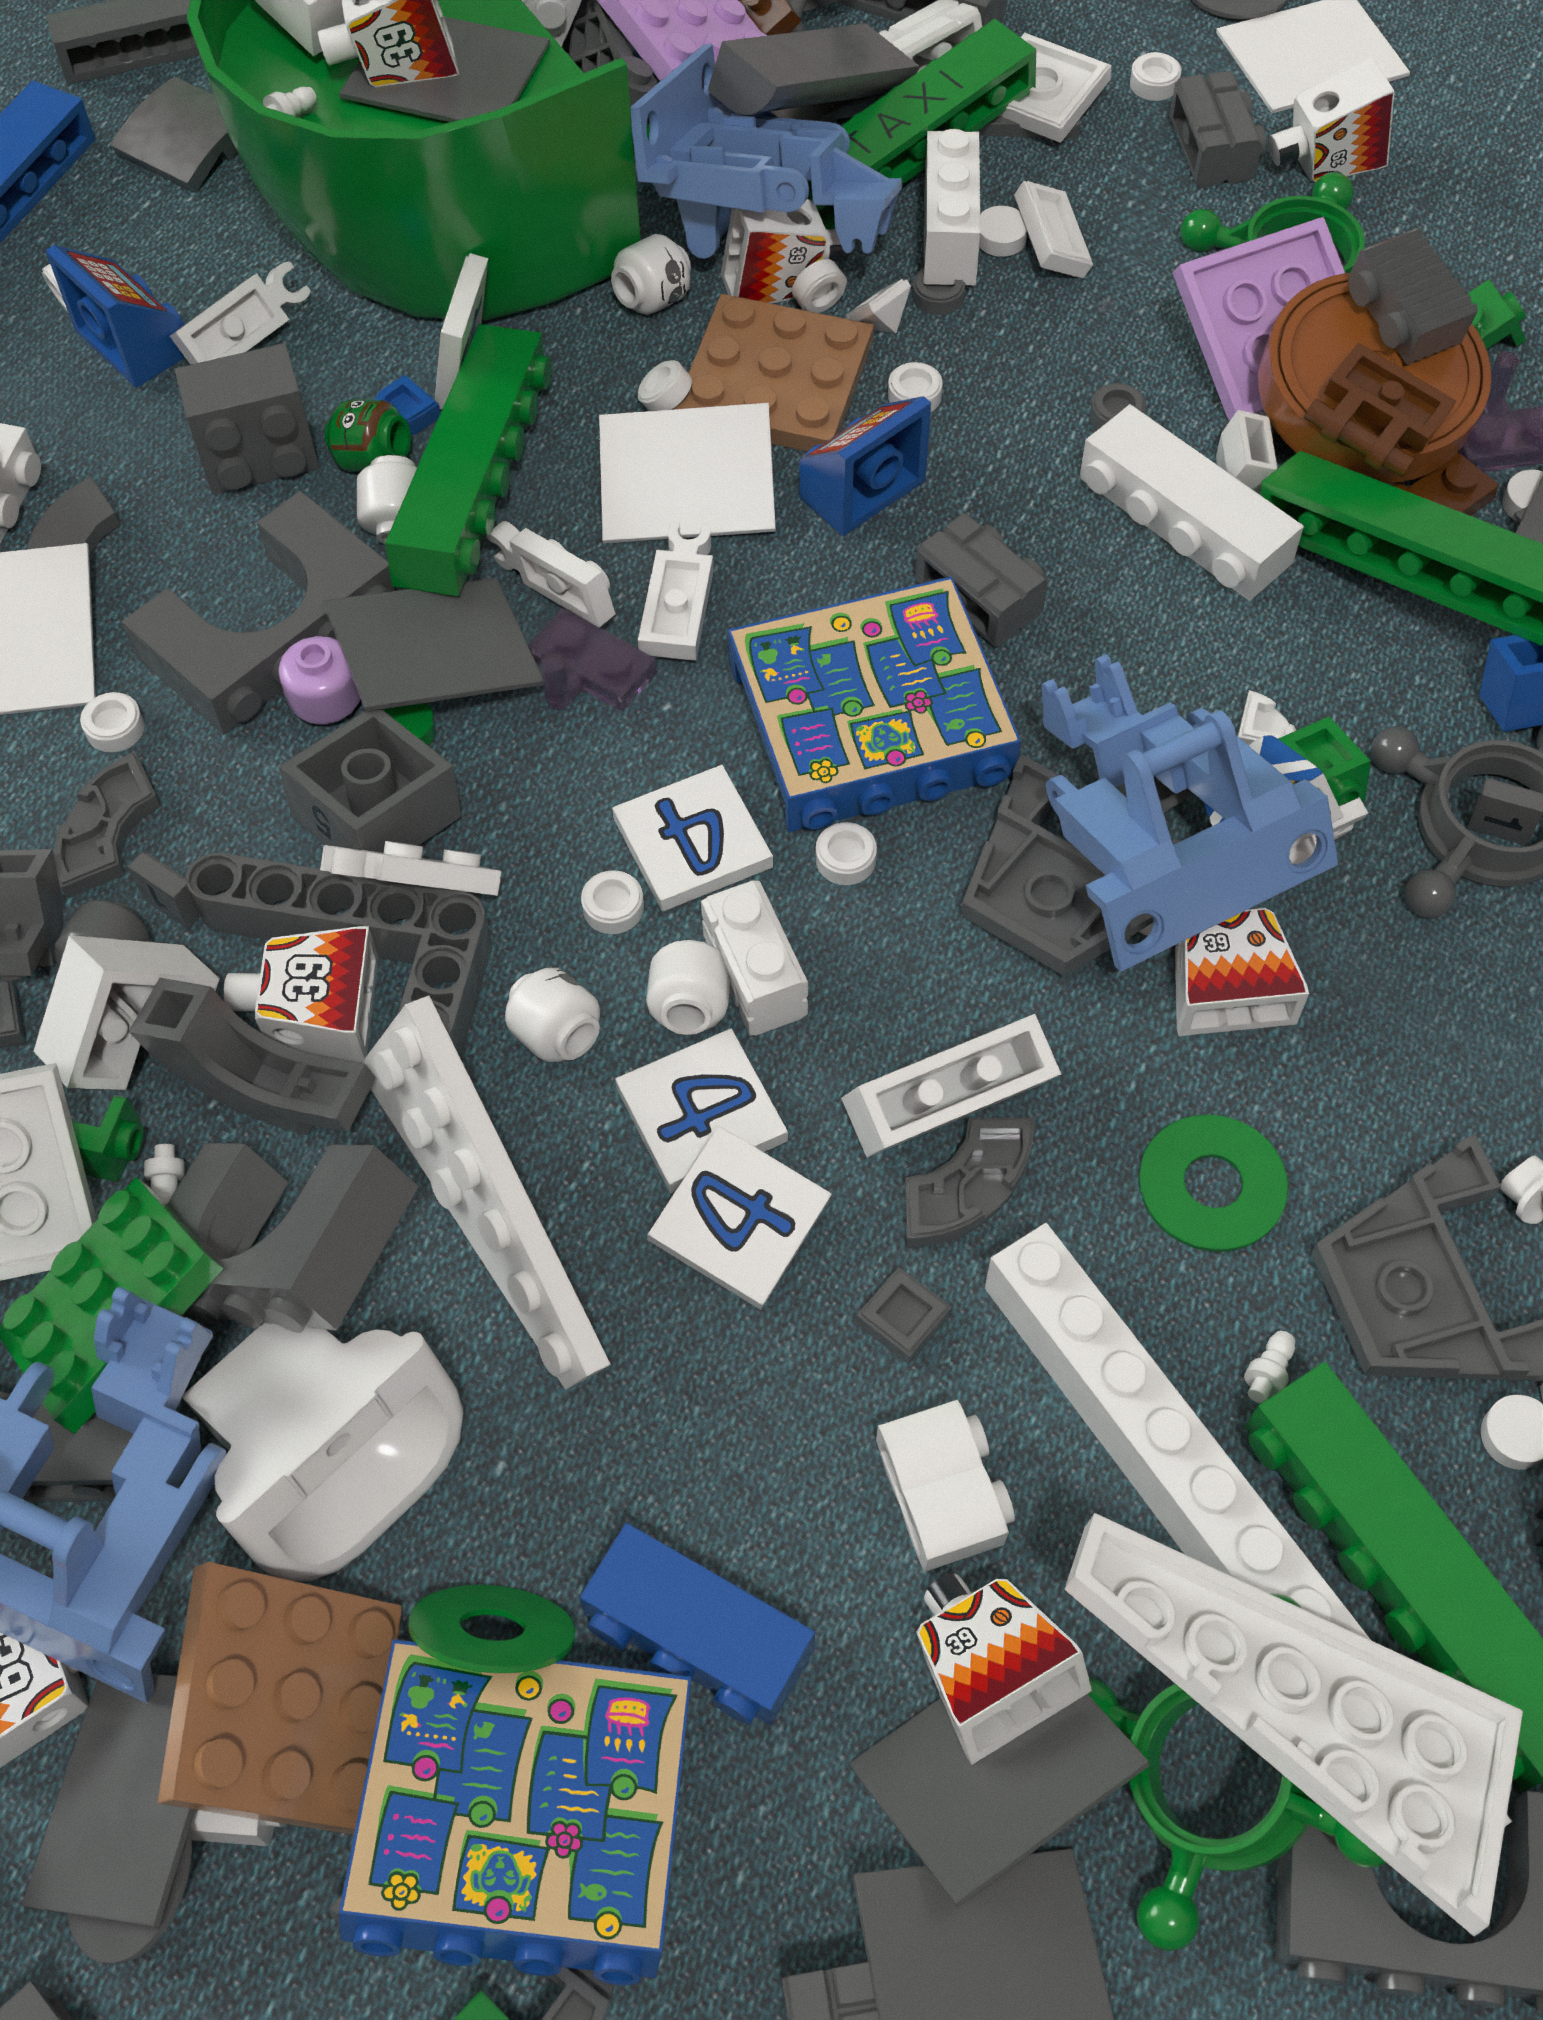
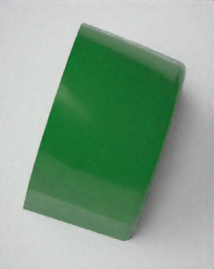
(406, 196)

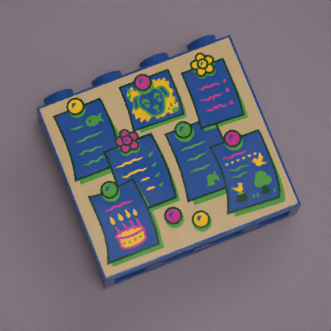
(874, 703)
(519, 1817)

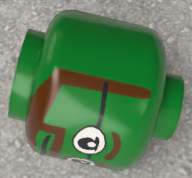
(365, 431)

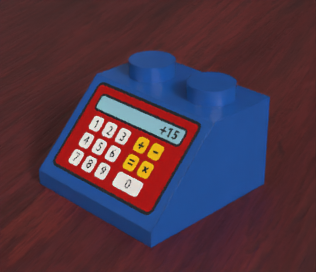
(117, 314)
(867, 464)

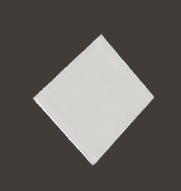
(1306, 46)
(687, 469)
(46, 629)

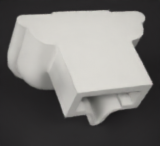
(324, 1441)

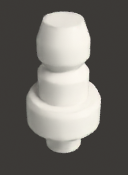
(291, 103)
(164, 1171)
(1268, 1373)

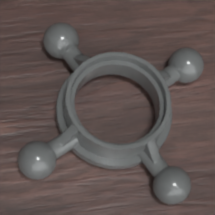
(1461, 852)

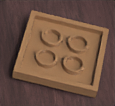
(781, 357)
(276, 1699)

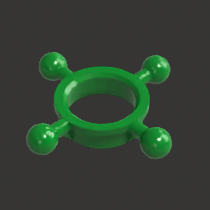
(1329, 199)
(1168, 1912)

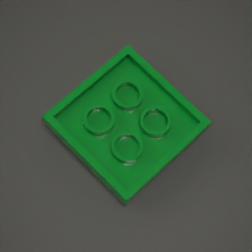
(130, 1246)

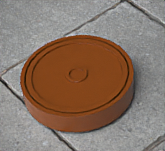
(1315, 338)

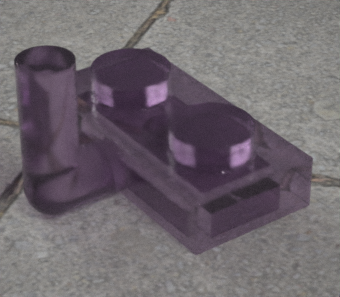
(1503, 435)
(588, 658)

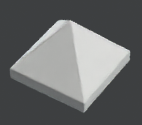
(883, 308)

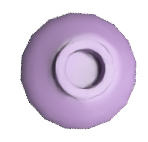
(321, 684)

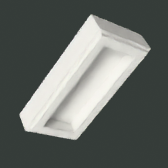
(1053, 229)

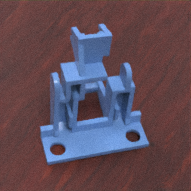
(750, 162)
(1128, 840)
(106, 1575)

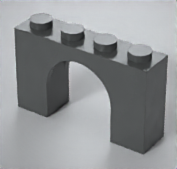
(236, 673)
(316, 1255)
(1341, 1924)

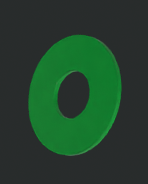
(1201, 1226)
(437, 1629)

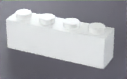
(1190, 502)

